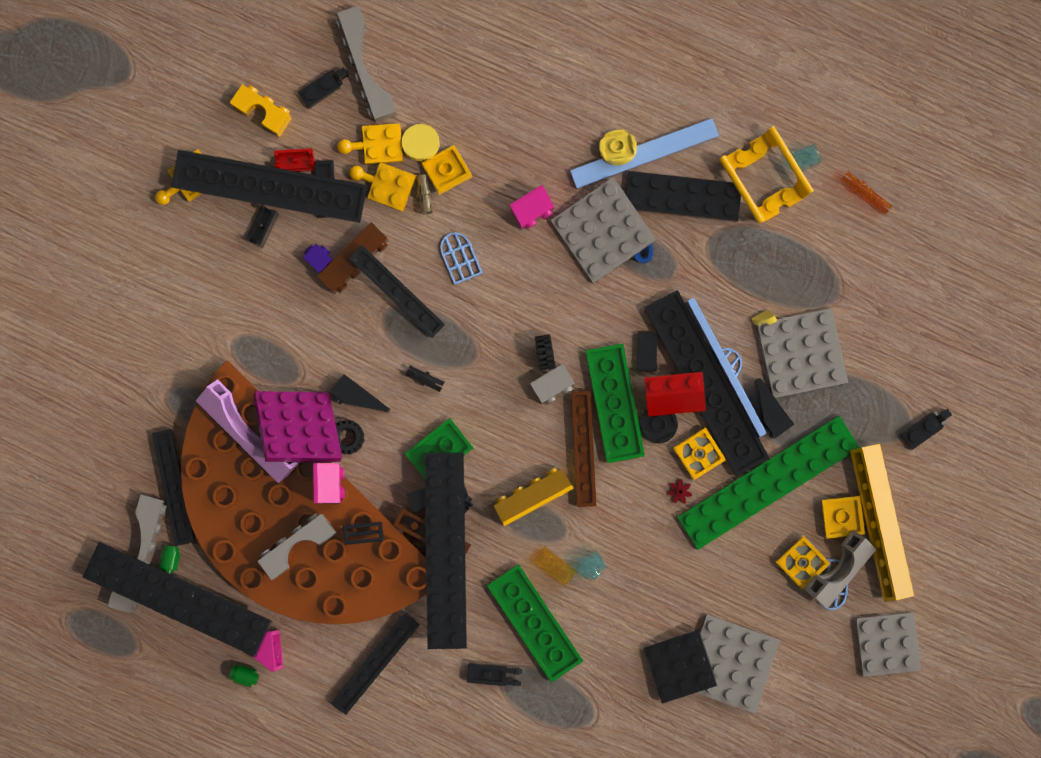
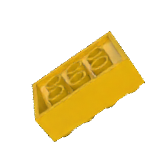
(532, 497)

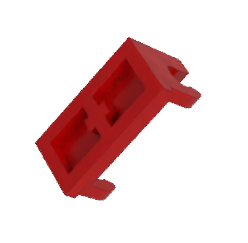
(295, 159)

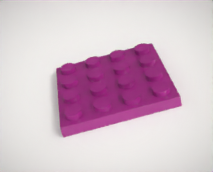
(297, 426)

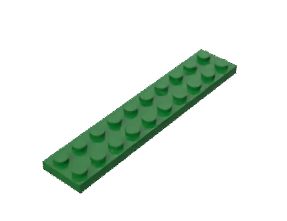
(768, 482)

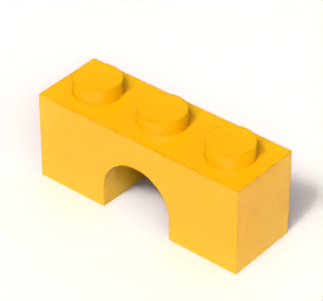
(247, 100)

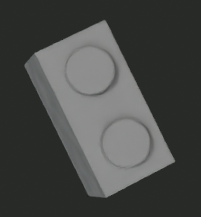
(552, 384)

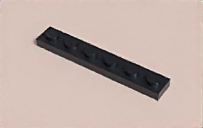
(396, 291)
(172, 486)
(375, 663)

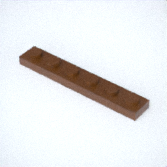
(583, 449)

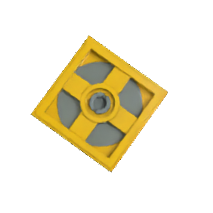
(699, 454)
(802, 562)

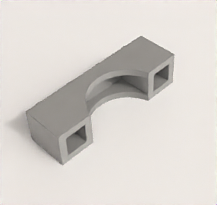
(855, 553)
(276, 561)

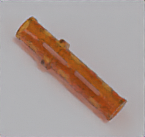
(865, 191)

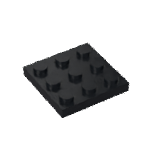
(680, 666)

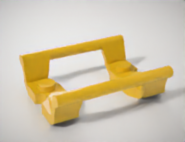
(785, 197)

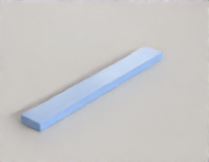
(647, 153)
(725, 366)

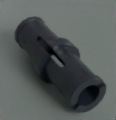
(425, 378)

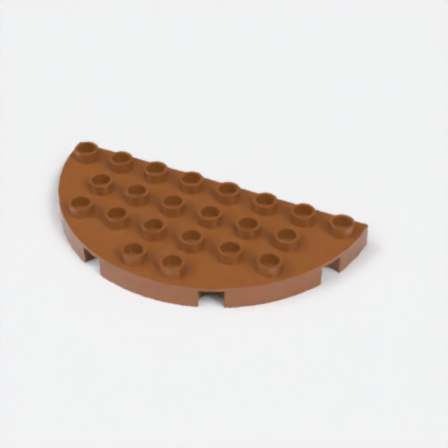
(245, 511)

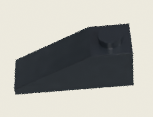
(354, 395)
(772, 414)

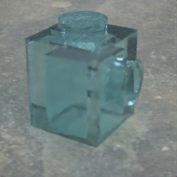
(807, 157)
(591, 566)

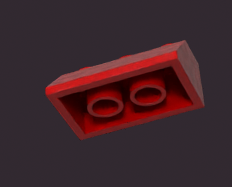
(675, 394)

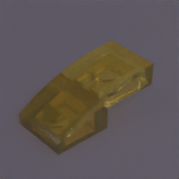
(555, 566)

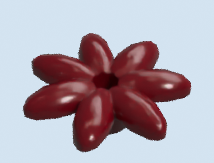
(675, 491)

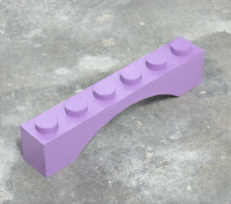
(220, 406)

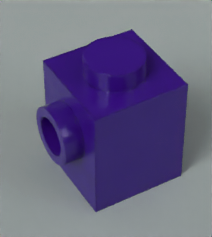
(317, 257)

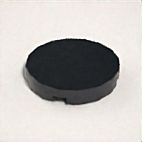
(658, 428)

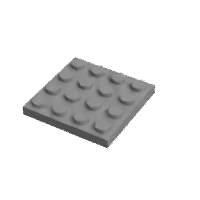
(603, 230)
(802, 353)
(739, 662)

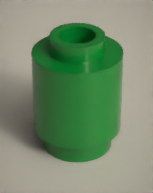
(169, 559)
(244, 675)

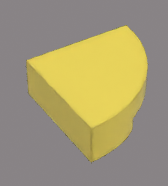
(764, 317)

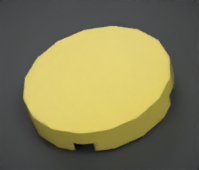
(420, 142)
(617, 147)

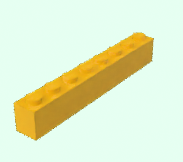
(881, 523)

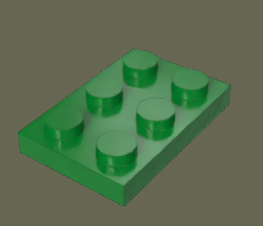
(444, 439)

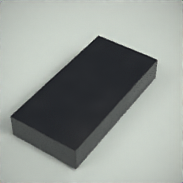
(647, 352)

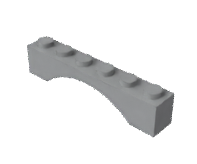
(354, 27)
(149, 516)

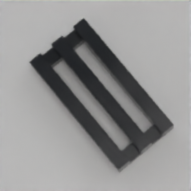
(379, 531)

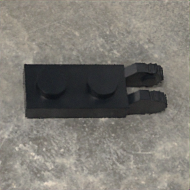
(491, 674)

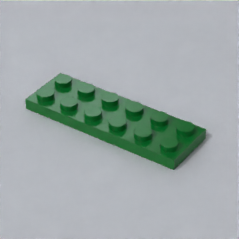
(615, 403)
(535, 623)

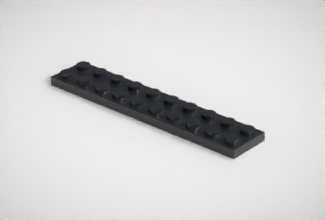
(269, 186)
(692, 355)
(445, 551)
(177, 599)

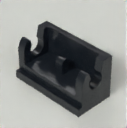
(262, 226)

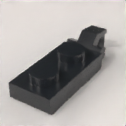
(322, 87)
(925, 428)

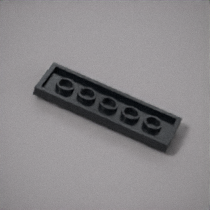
(683, 196)

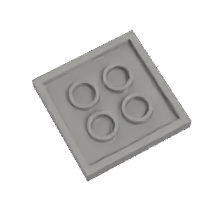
(888, 644)

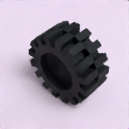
(545, 352)
(358, 436)

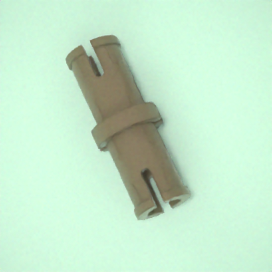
(424, 194)

